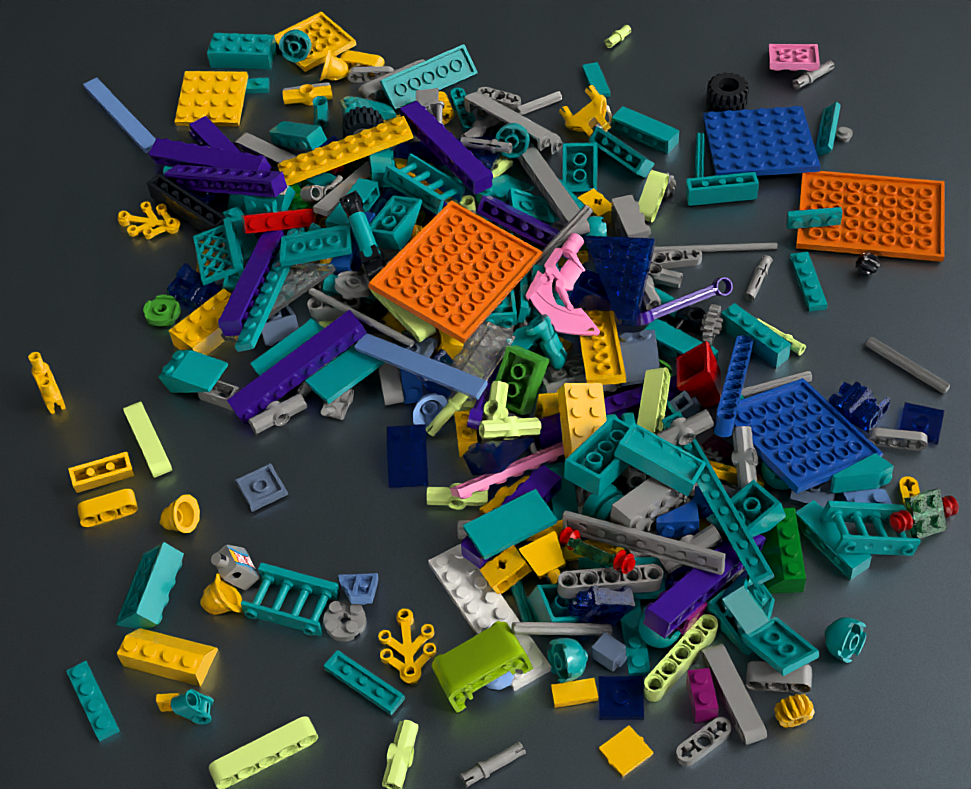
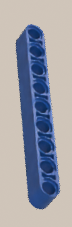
(733, 386)

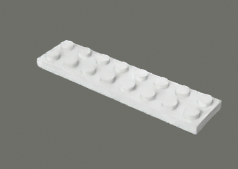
(483, 606)

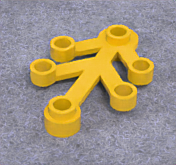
(169, 224)
(408, 648)

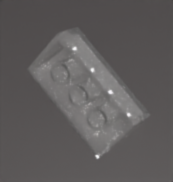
(482, 351)

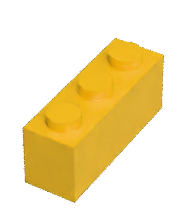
(101, 472)

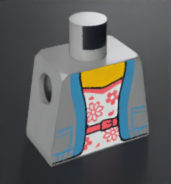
(235, 566)

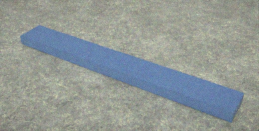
(120, 114)
(421, 366)

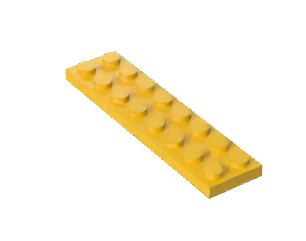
(345, 150)
(602, 352)

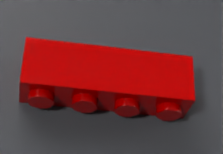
(277, 220)

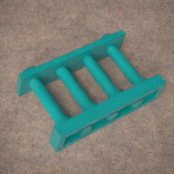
(414, 189)
(871, 514)
(291, 580)

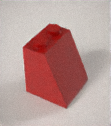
(700, 375)

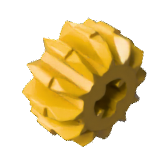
(794, 710)

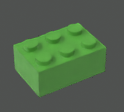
(524, 374)

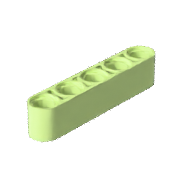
(414, 325)
(654, 399)
(147, 439)
(680, 666)
(263, 752)

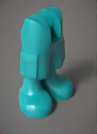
(551, 344)

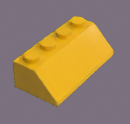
(166, 656)

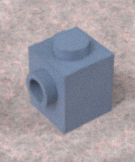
(686, 404)
(609, 652)

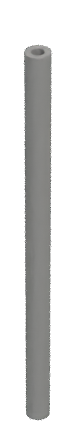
(723, 247)
(361, 317)

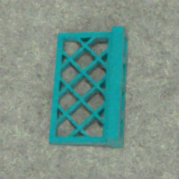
(231, 248)

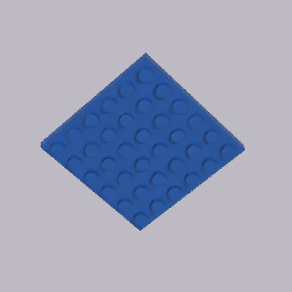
(761, 141)
(802, 435)

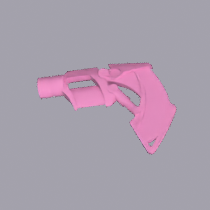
(563, 319)

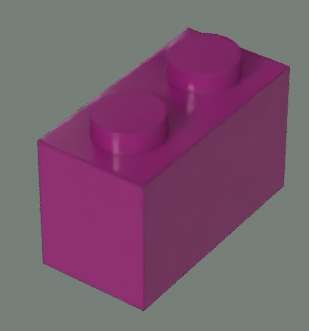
(702, 695)

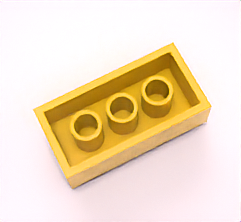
(201, 328)
(580, 413)

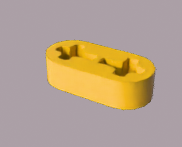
(903, 490)

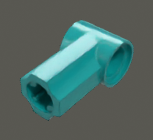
(320, 111)

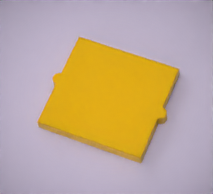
(626, 751)

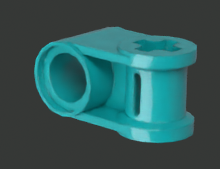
(193, 706)

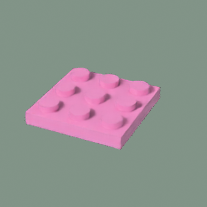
(794, 57)

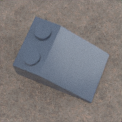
(279, 326)
(638, 354)

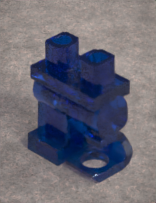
(197, 293)
(859, 406)
(602, 602)

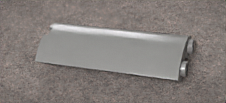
(487, 105)

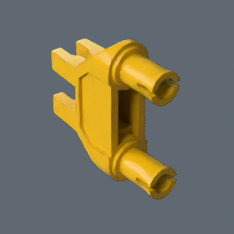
(589, 115)
(45, 382)

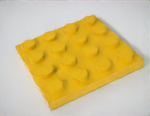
(323, 35)
(212, 95)

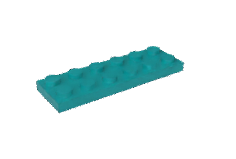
(433, 73)

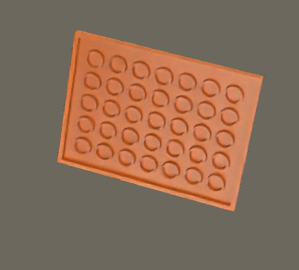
(878, 215)
(456, 271)

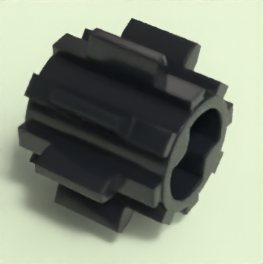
(867, 263)

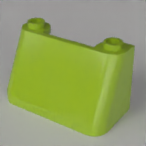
(479, 663)

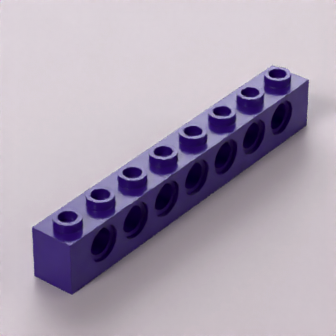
(227, 180)

